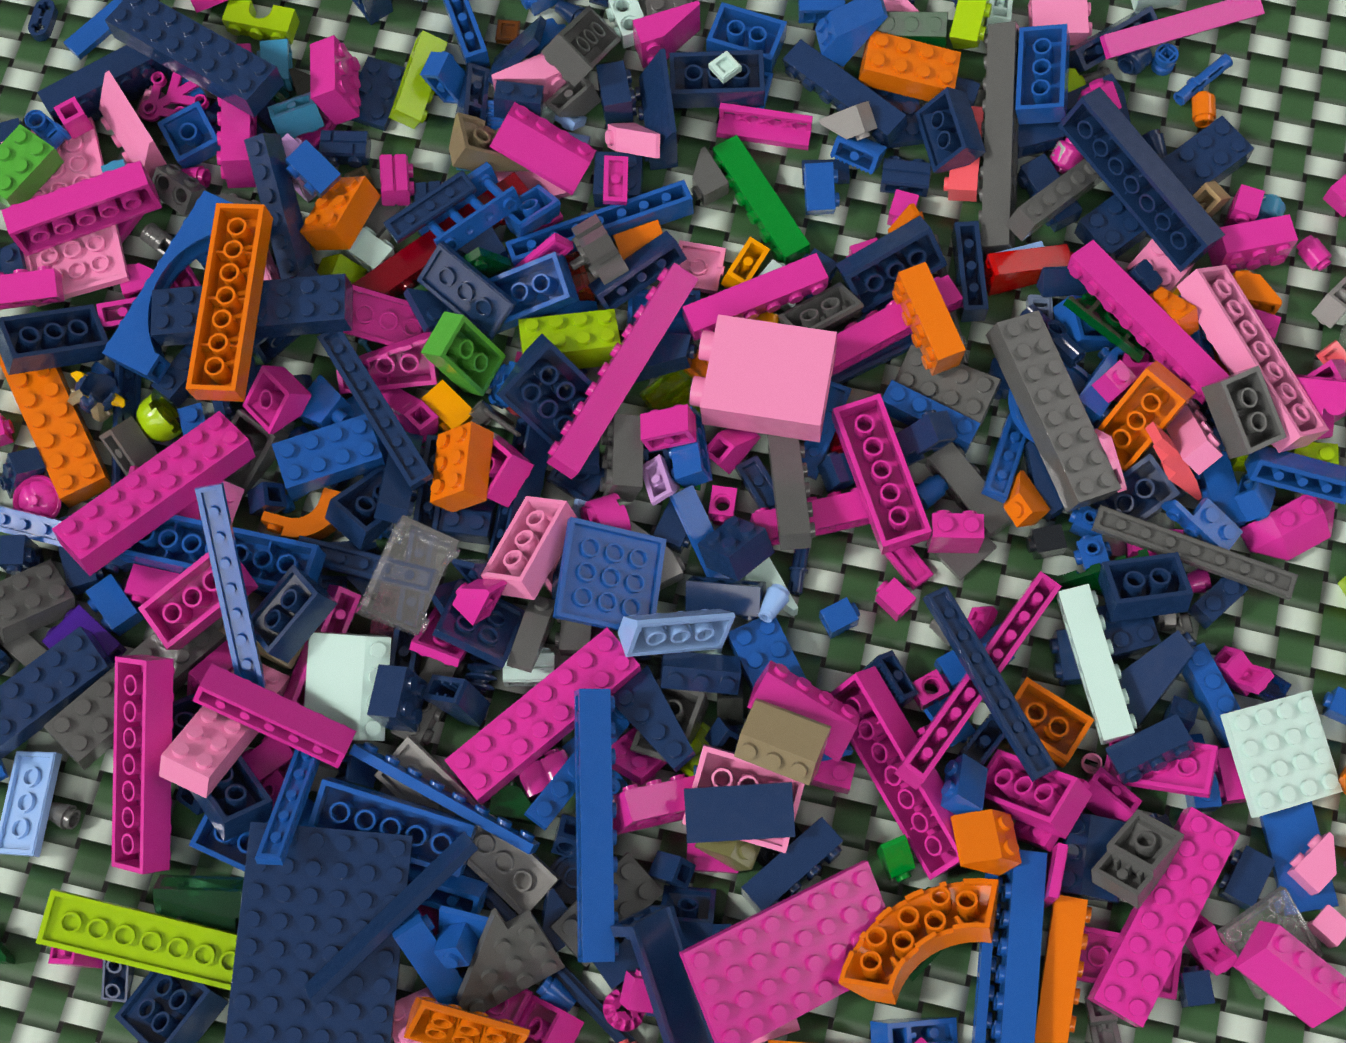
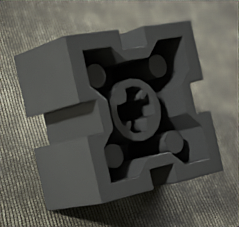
(597, 251)

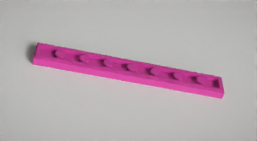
(1179, 26)

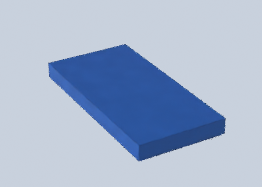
(1286, 836)

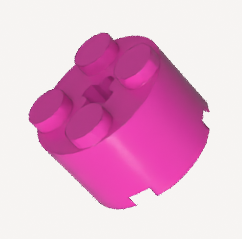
(606, 511)

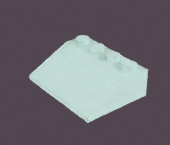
(342, 679)

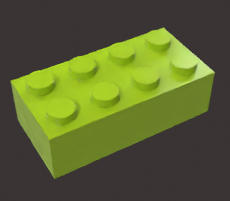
(580, 336)

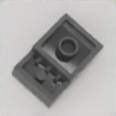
(1137, 858)

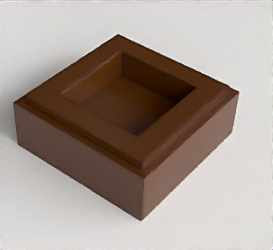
(507, 31)

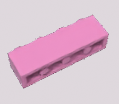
(1194, 438)

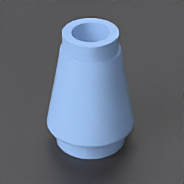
(774, 601)

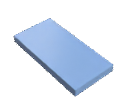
(28, 802)

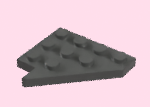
(507, 961)

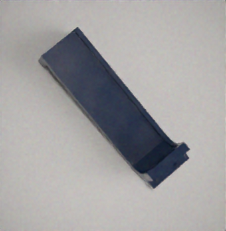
(657, 945)

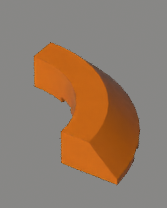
(916, 930)

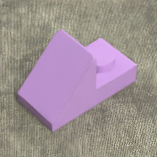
(658, 480)

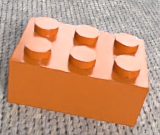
(340, 214)
(462, 467)
(1054, 720)

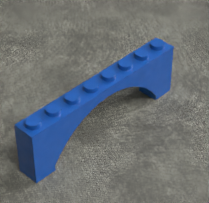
(132, 343)

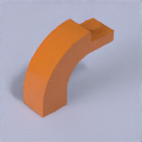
(311, 525)

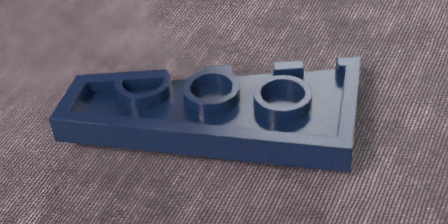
(653, 718)

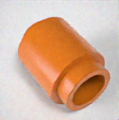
(1203, 109)

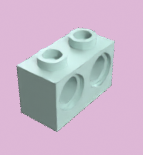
(623, 20)

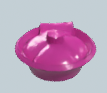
(37, 496)

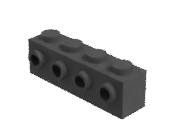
(430, 712)

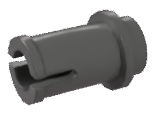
(1096, 74)

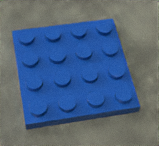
(607, 574)

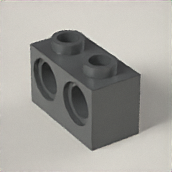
(177, 188)

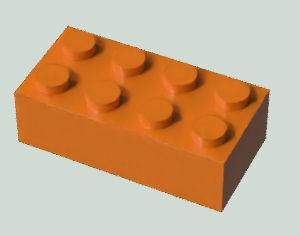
(908, 66)
(928, 319)
(1154, 398)

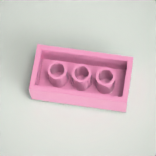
(530, 546)

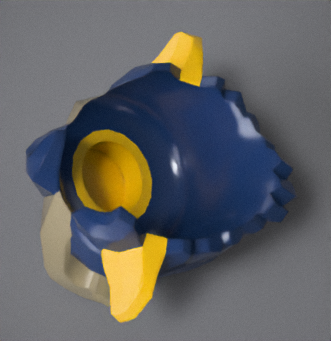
(95, 394)

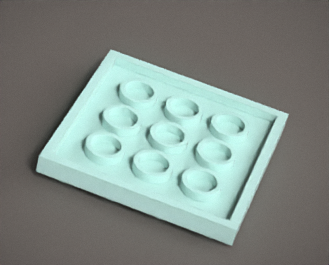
(1281, 753)

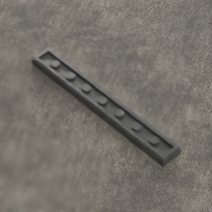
(1195, 552)

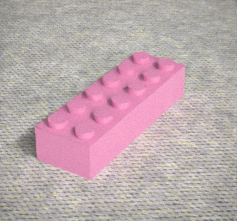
(211, 744)

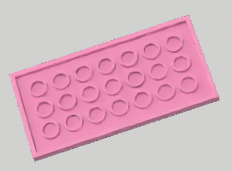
(93, 259)

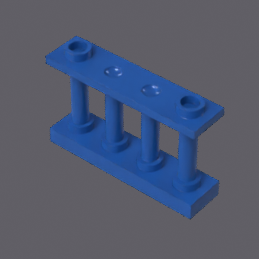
(484, 216)

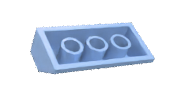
(674, 632)

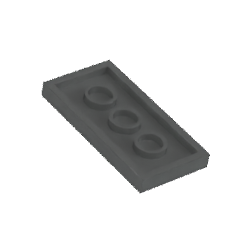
(958, 388)
(635, 893)

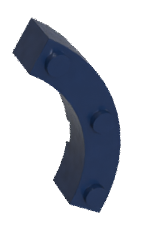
(926, 434)

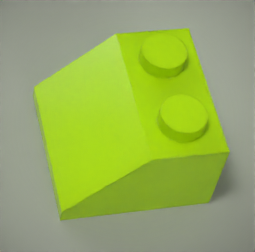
(969, 23)

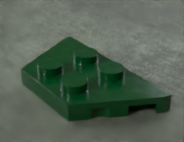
(1094, 314)

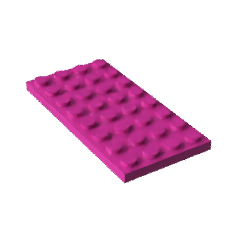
(782, 957)

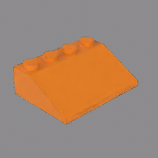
(451, 1024)

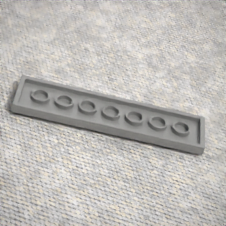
(511, 873)

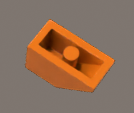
(1258, 291)
(1024, 502)

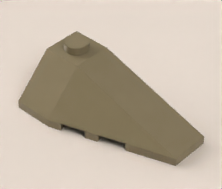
(471, 144)

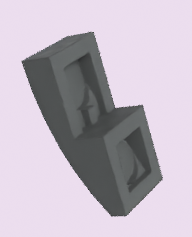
(1102, 1024)

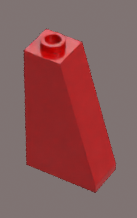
(1021, 267)

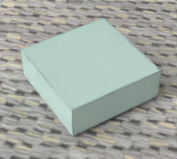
(725, 67)

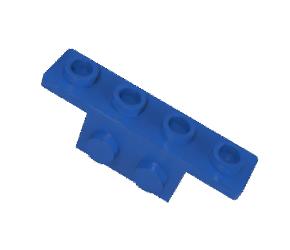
(1204, 523)

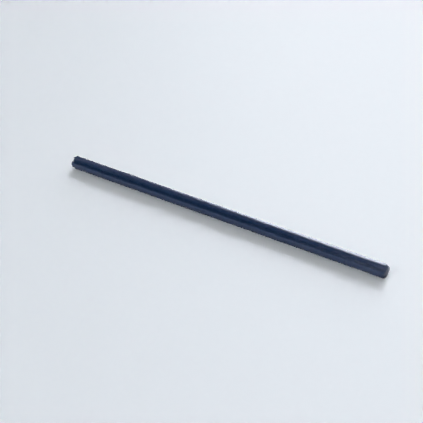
(565, 976)

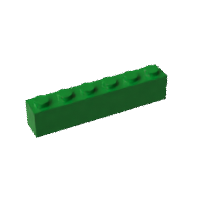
(760, 201)

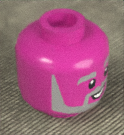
(1065, 156)

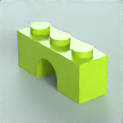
(241, 20)

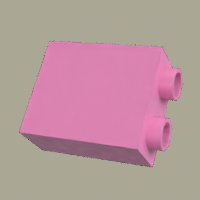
(765, 377)

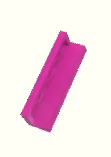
(764, 128)

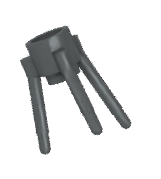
(484, 413)

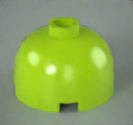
(158, 419)

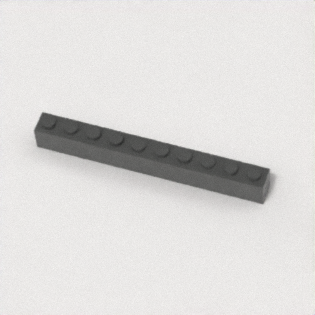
(1000, 137)

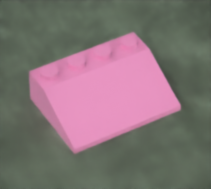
(127, 127)
(721, 768)

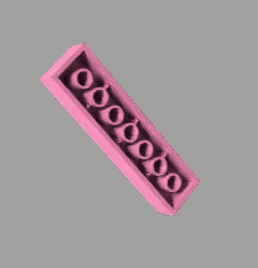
(1245, 343)

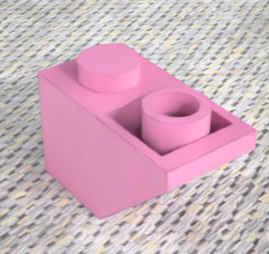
(1316, 866)

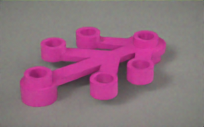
(174, 95)

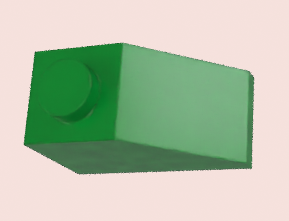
(896, 859)

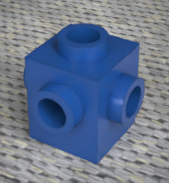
(1091, 551)

